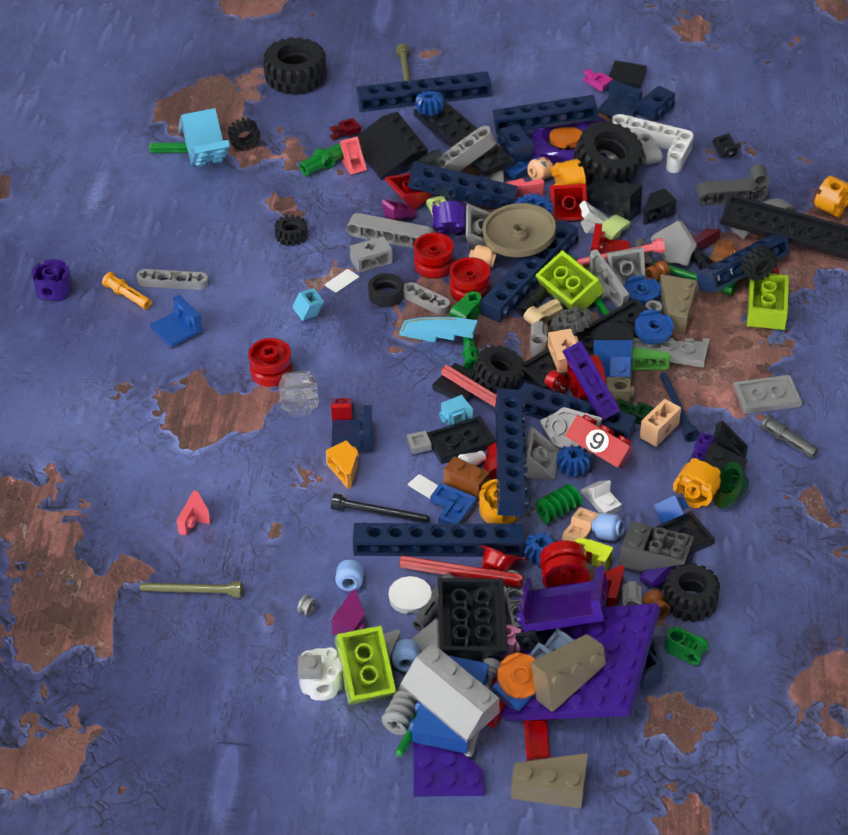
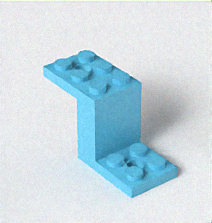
(203, 137)

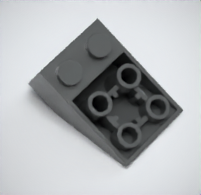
(653, 548)

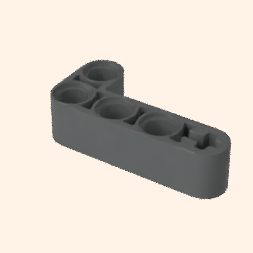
(753, 188)

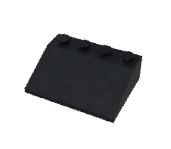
(390, 145)
(471, 617)

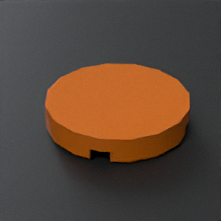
(565, 137)
(516, 676)

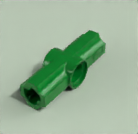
(321, 159)

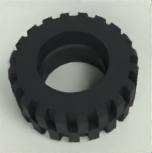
(295, 65)
(613, 139)

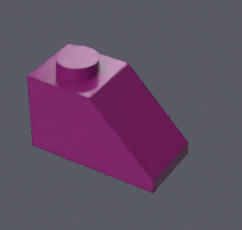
(349, 615)

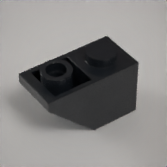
(659, 206)

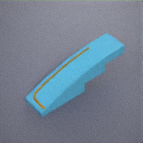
(438, 327)

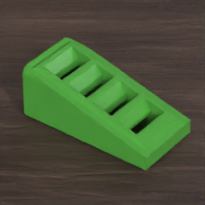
(643, 359)

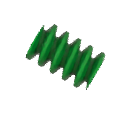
(557, 503)

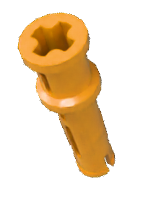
(121, 287)

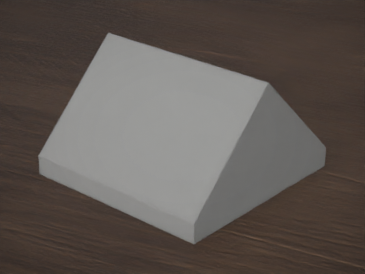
(474, 222)
(627, 263)
(540, 457)

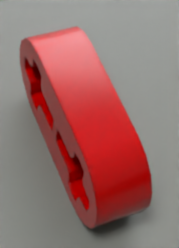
(556, 382)

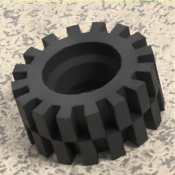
(240, 127)
(298, 227)
(759, 263)

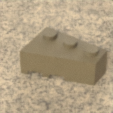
(677, 300)
(566, 670)
(551, 780)

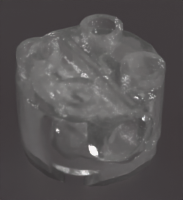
(298, 393)

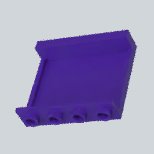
(563, 604)

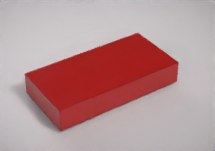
(536, 739)

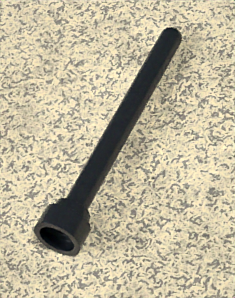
(339, 502)

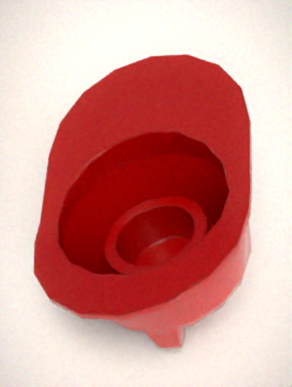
(497, 560)

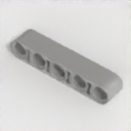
(467, 150)
(394, 231)

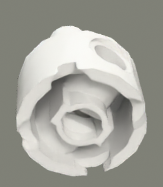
(331, 676)

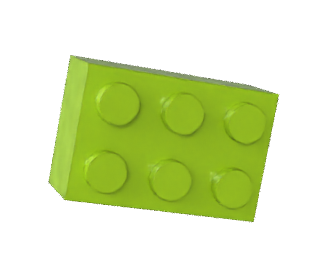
(569, 282)
(768, 302)
(365, 665)

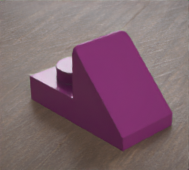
(397, 210)

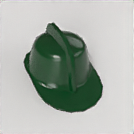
(733, 485)

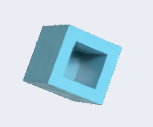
(308, 304)

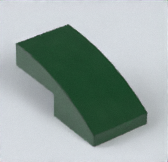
(639, 411)

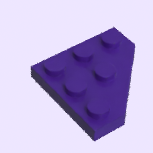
(445, 773)

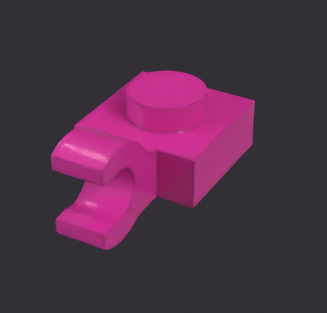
(599, 81)

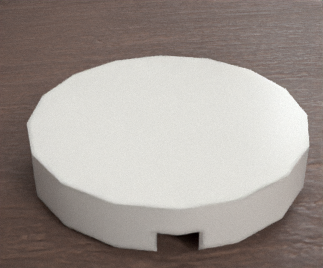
(409, 594)

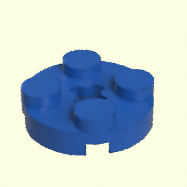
(650, 289)
(650, 335)

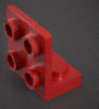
(606, 245)

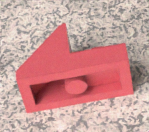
(353, 156)
(193, 511)

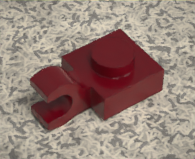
(347, 127)

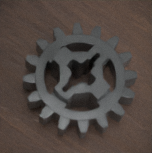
(573, 319)

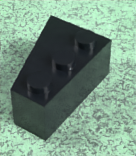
(615, 197)

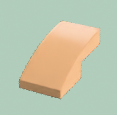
(580, 525)

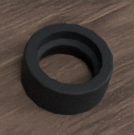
(385, 299)

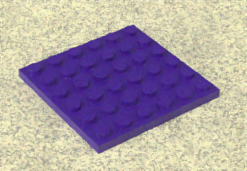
(613, 689)

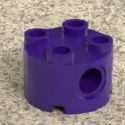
(449, 217)
(52, 280)

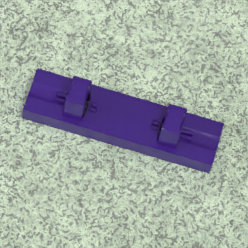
(591, 380)

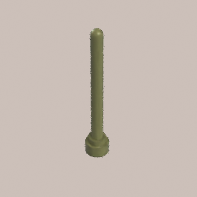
(402, 52)
(233, 589)

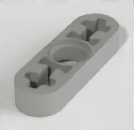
(437, 304)

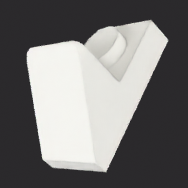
(591, 216)
(601, 498)

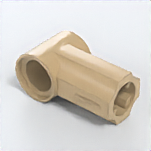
(543, 313)

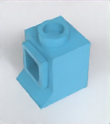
(455, 410)

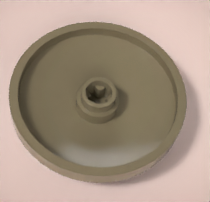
(519, 230)

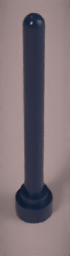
(689, 431)

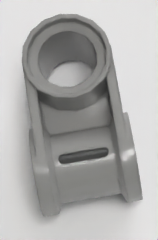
(652, 152)

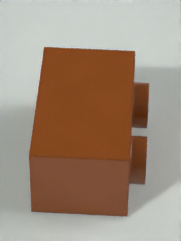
(465, 476)

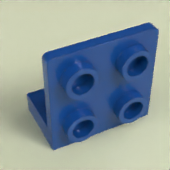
(180, 324)

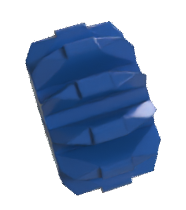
(429, 103)
(573, 460)
(535, 545)

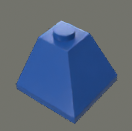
(615, 357)

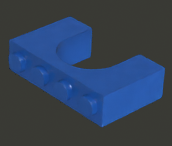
(430, 730)

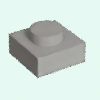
(418, 442)
(309, 667)

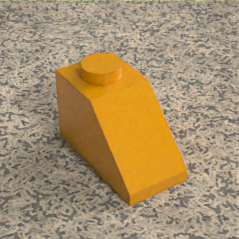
(343, 462)

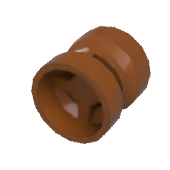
(654, 271)
(656, 596)

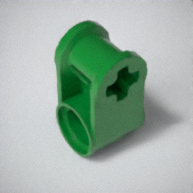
(467, 307)
(684, 645)

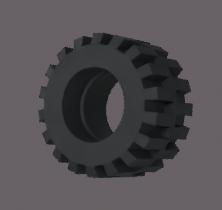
(498, 368)
(693, 579)

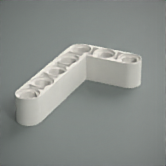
(674, 139)

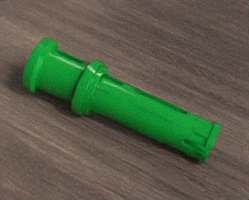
(469, 353)

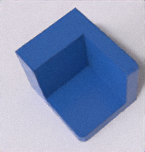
(672, 507)

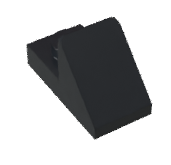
(729, 439)

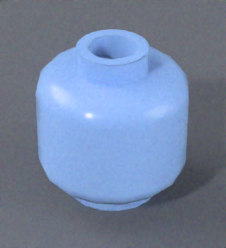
(608, 527)
(349, 575)
(405, 654)

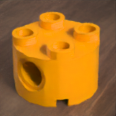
(568, 173)
(833, 196)
(698, 483)
(488, 505)

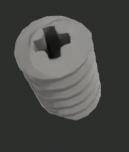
(399, 712)

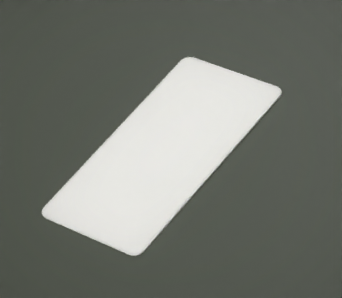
(341, 280)
(423, 485)

